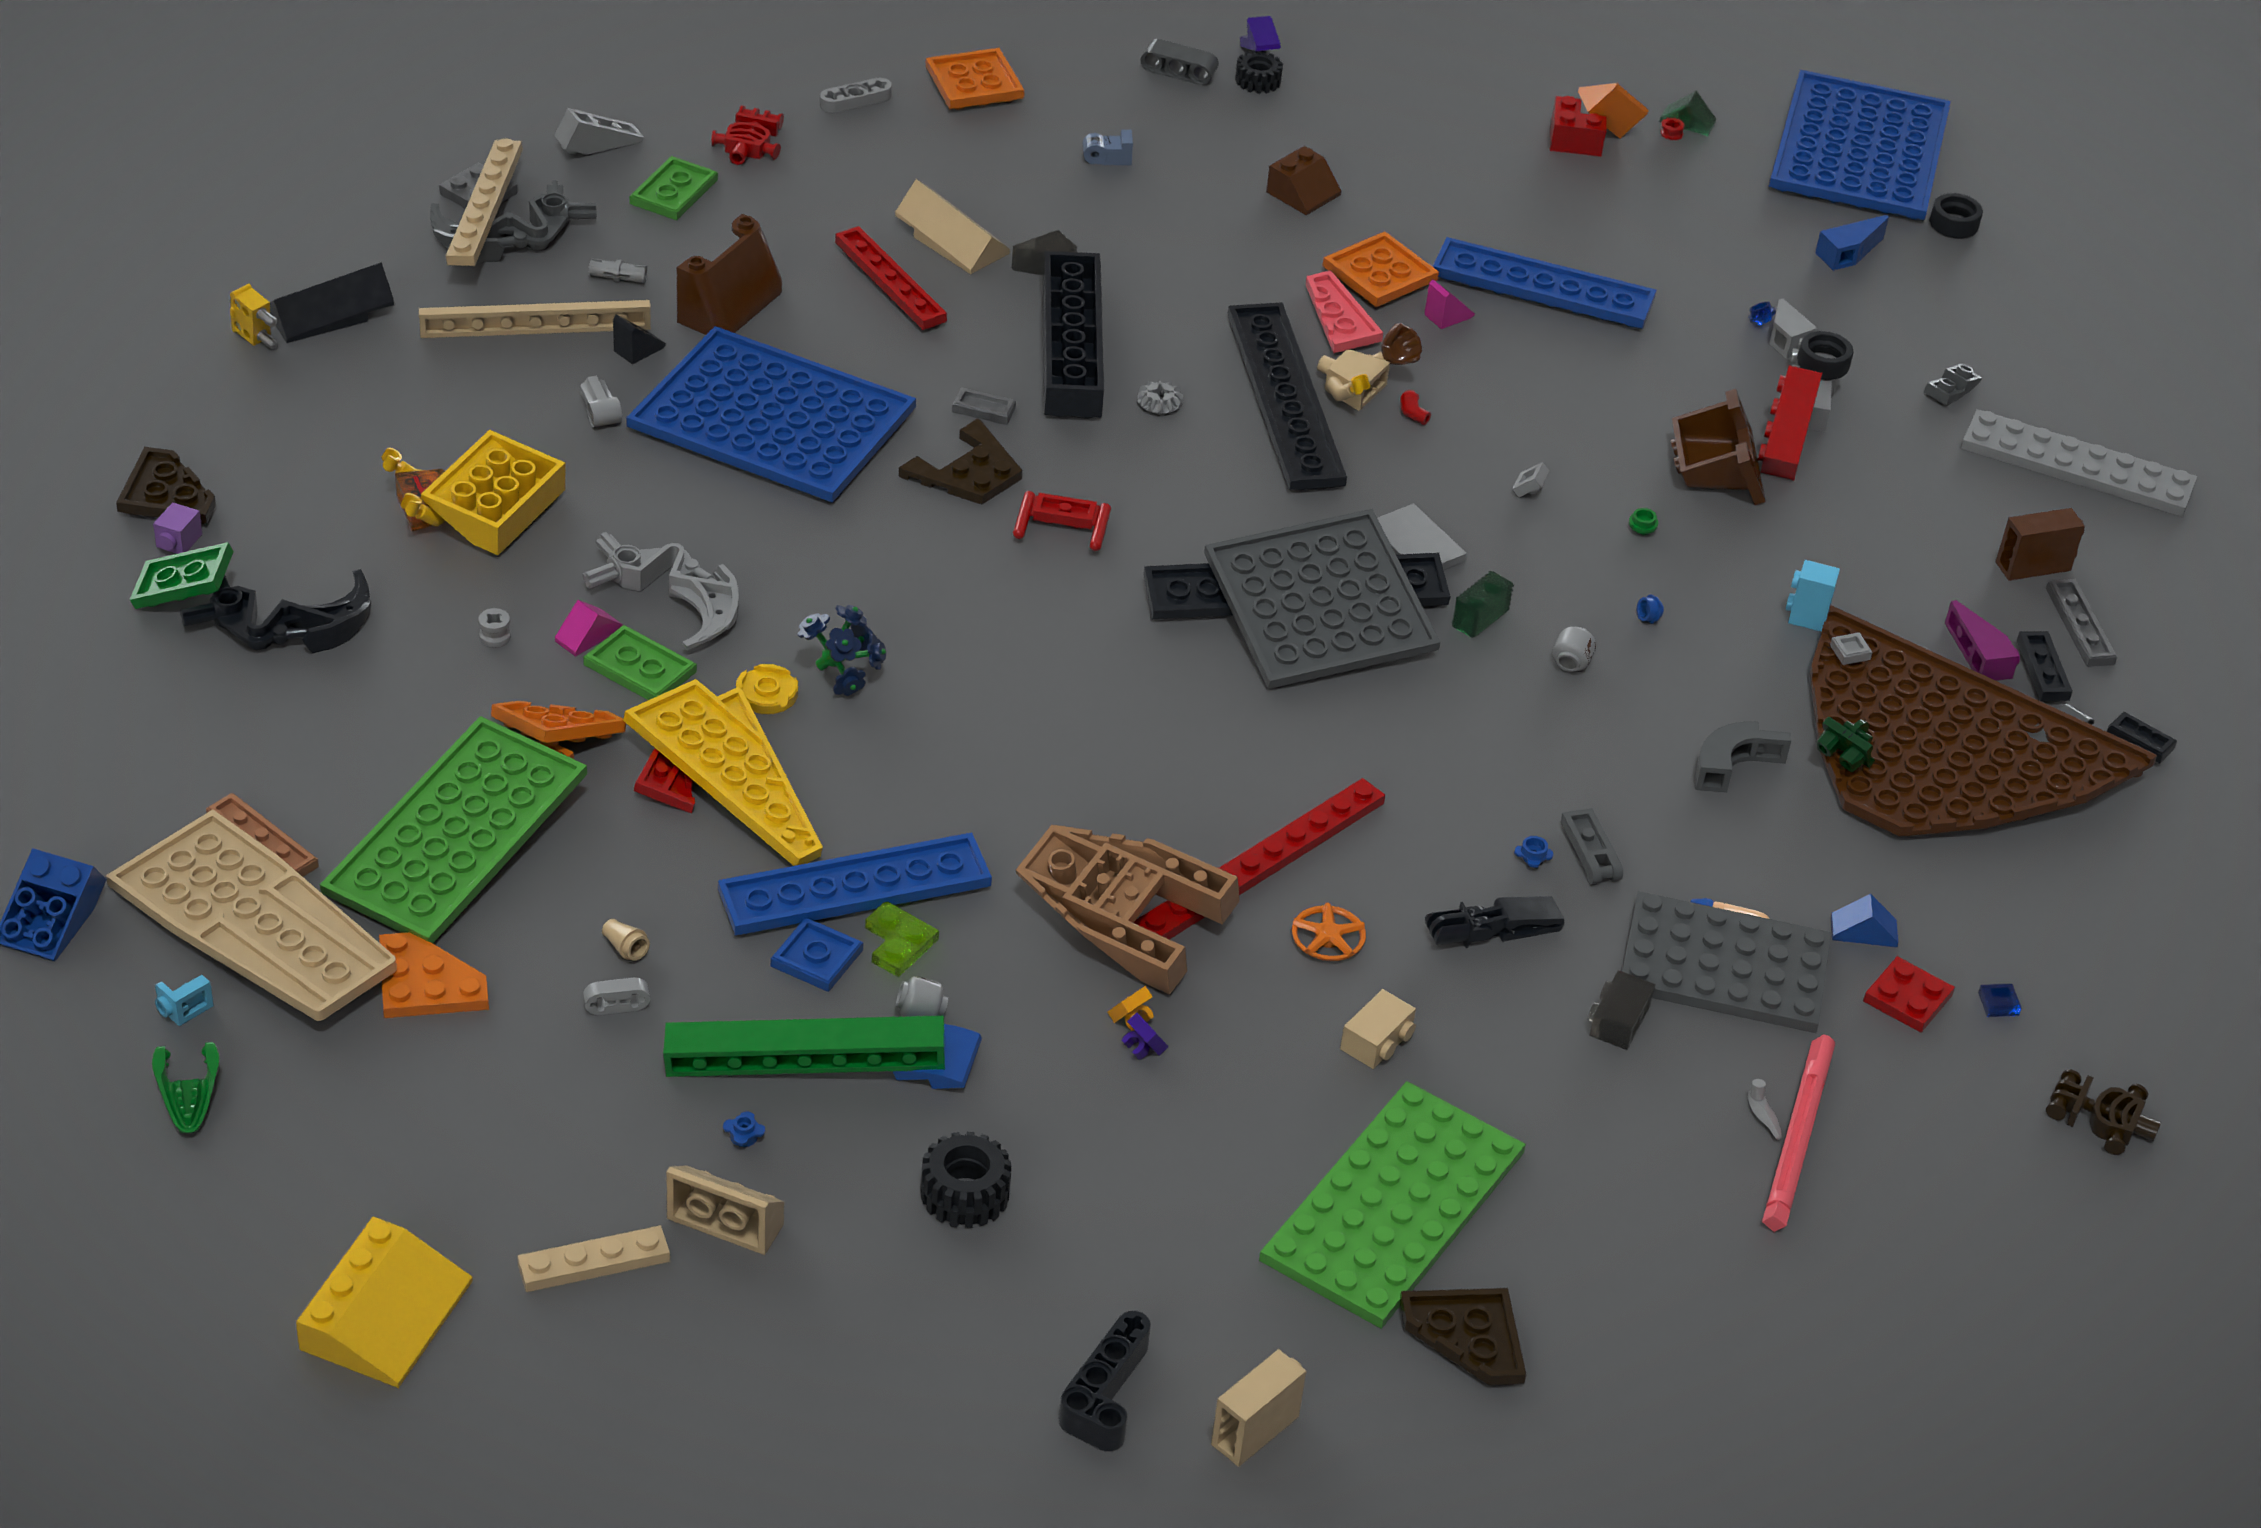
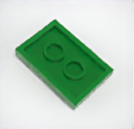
(181, 575)

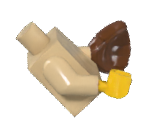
(1360, 377)

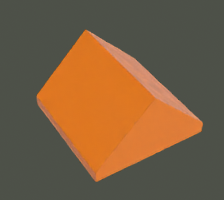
(1616, 103)

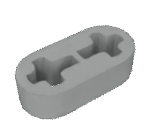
(616, 996)

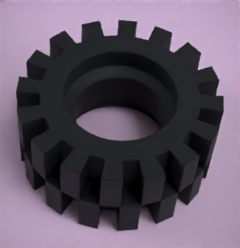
(1259, 72)

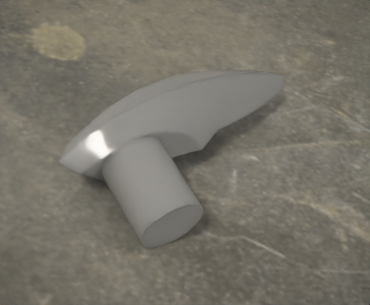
(1762, 1108)

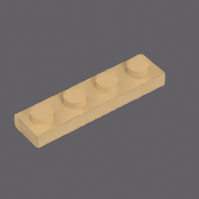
(593, 1258)

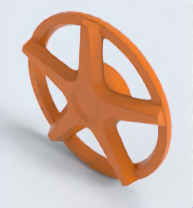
(1328, 932)

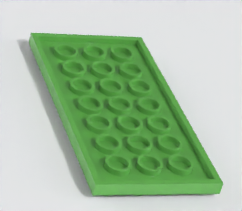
(454, 830)
(1392, 1204)

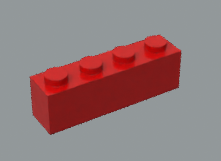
(1790, 423)

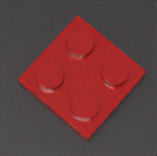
(1909, 994)

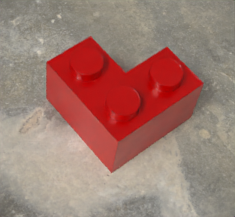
(1576, 131)

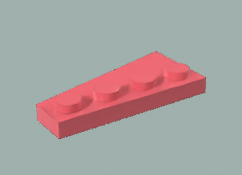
(1341, 316)

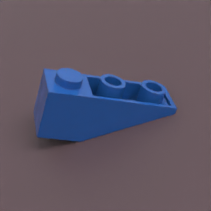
(1849, 243)

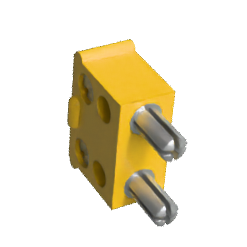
(252, 316)

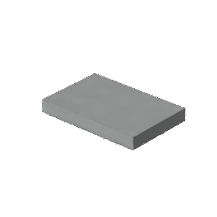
(1414, 532)

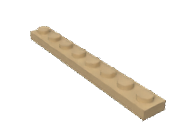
(484, 203)
(530, 318)

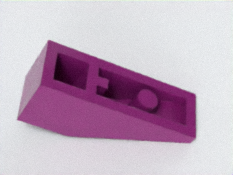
(1982, 644)

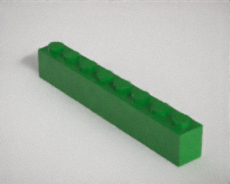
(804, 1046)

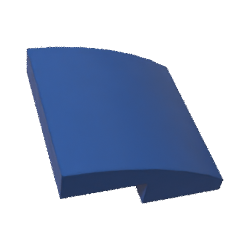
(960, 1053)

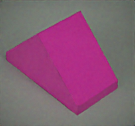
(1444, 307)
(585, 628)

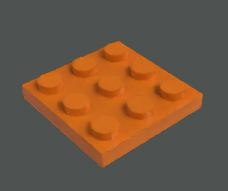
(974, 78)
(1380, 269)

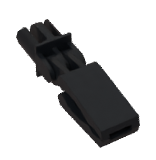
(1508, 918)

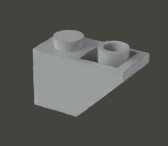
(1788, 328)

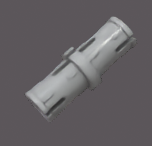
(618, 270)

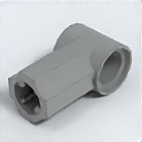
(601, 406)

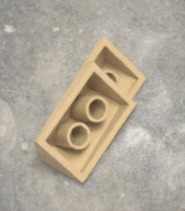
(948, 229)

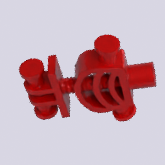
(750, 135)

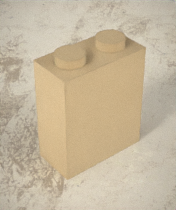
(1258, 1407)

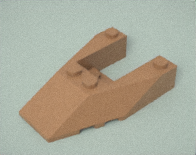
(1109, 881)

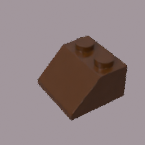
(1302, 181)

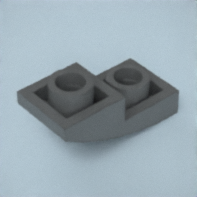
(1953, 385)

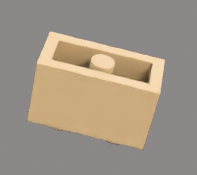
(1378, 1029)

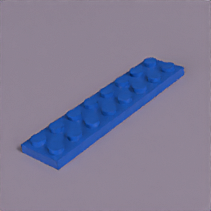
(1544, 282)
(853, 883)

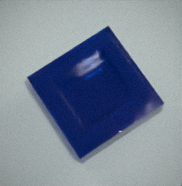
(1999, 1000)

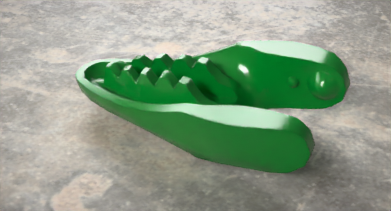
(186, 1099)

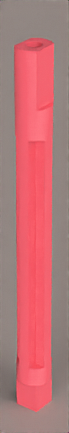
(1798, 1133)

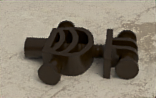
(2113, 1104)

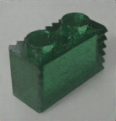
(1482, 604)

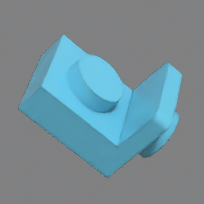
(185, 1001)

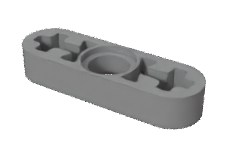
(843, 98)

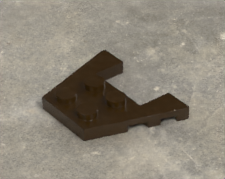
(973, 476)

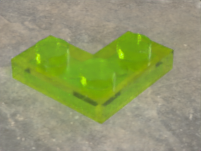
(904, 938)

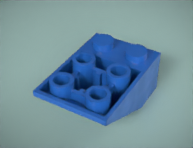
(49, 904)

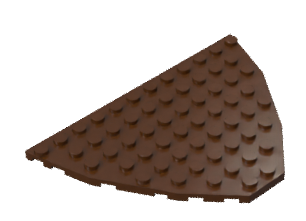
(1954, 741)

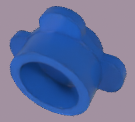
(1534, 851)
(744, 1129)

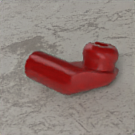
(1411, 408)

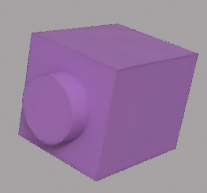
(177, 528)

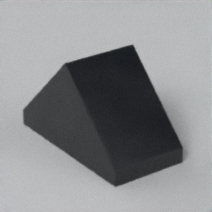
(633, 341)

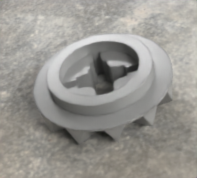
(1149, 398)

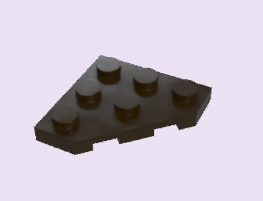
(158, 482)
(1470, 1329)

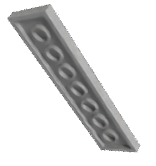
(2079, 462)

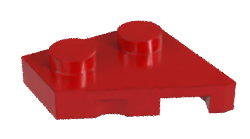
(665, 783)

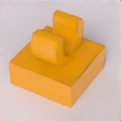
(1131, 1005)

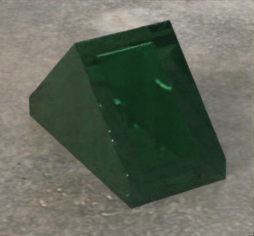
(1693, 112)

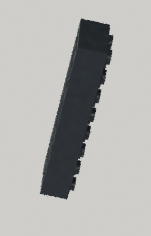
(1072, 334)

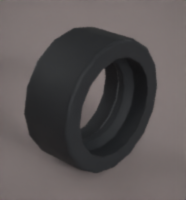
(1960, 205)
(1827, 343)

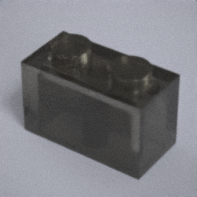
(1621, 1009)

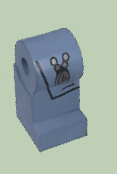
(1108, 149)

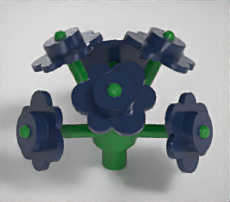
(845, 645)

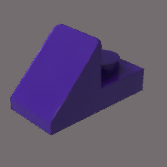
(1261, 34)

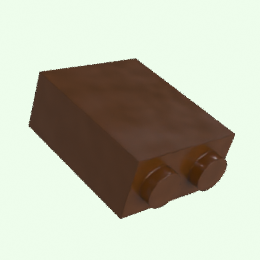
(2040, 544)

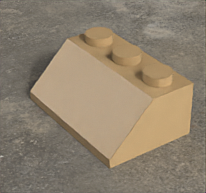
(723, 1208)

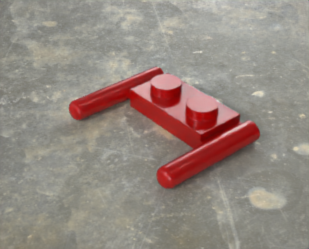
(1064, 511)

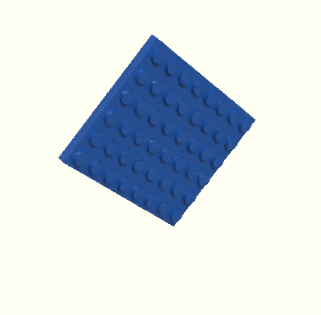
(1861, 145)
(772, 413)

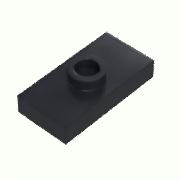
(2142, 735)

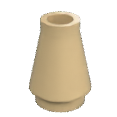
(627, 940)

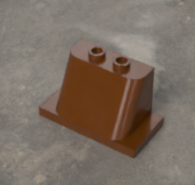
(1718, 448)

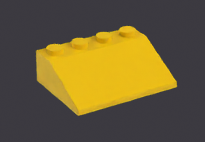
(496, 490)
(382, 1304)

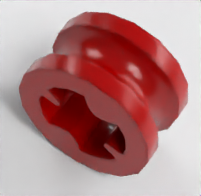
(1672, 129)

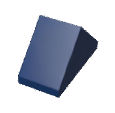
(1865, 923)

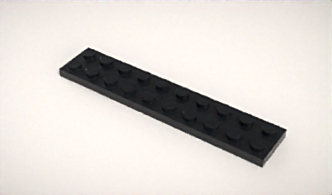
(1286, 396)
(1194, 591)

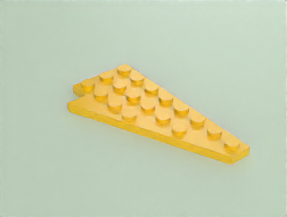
(729, 757)

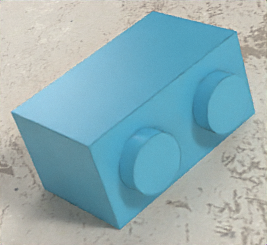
(1813, 595)

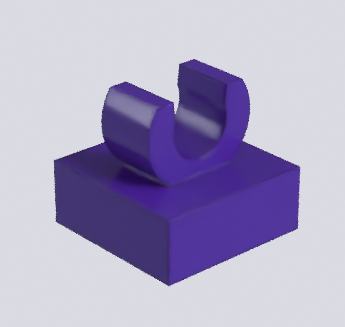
(1145, 1036)

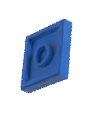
(816, 954)

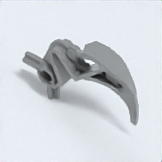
(638, 568)

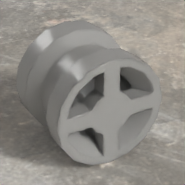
(494, 627)

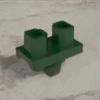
(1849, 738)

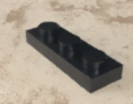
(2044, 666)

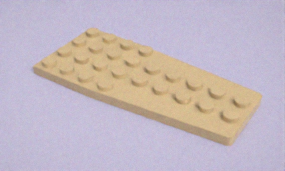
(254, 916)

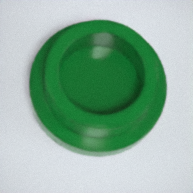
(1643, 521)

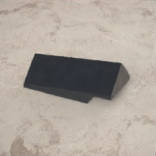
(332, 304)

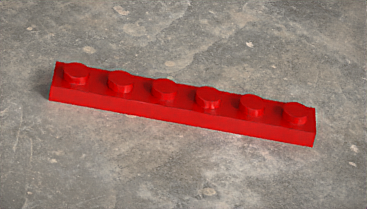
(891, 278)

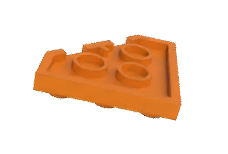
(557, 722)
(429, 980)

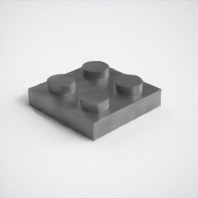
(461, 186)

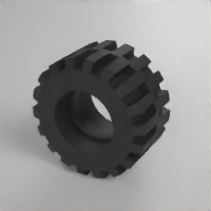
(965, 1200)

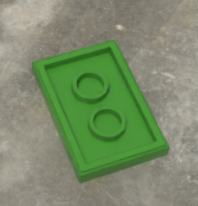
(673, 188)
(639, 663)

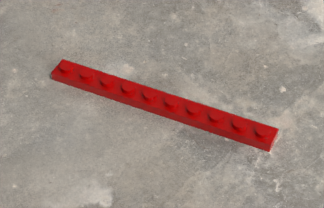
(1276, 851)

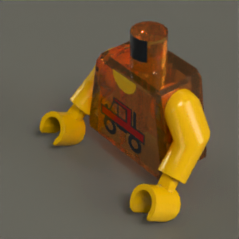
(409, 486)

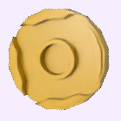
(768, 688)

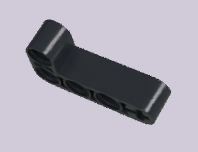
(1087, 1400)

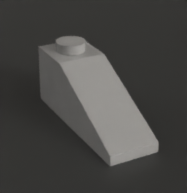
(594, 133)

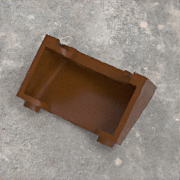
(731, 286)

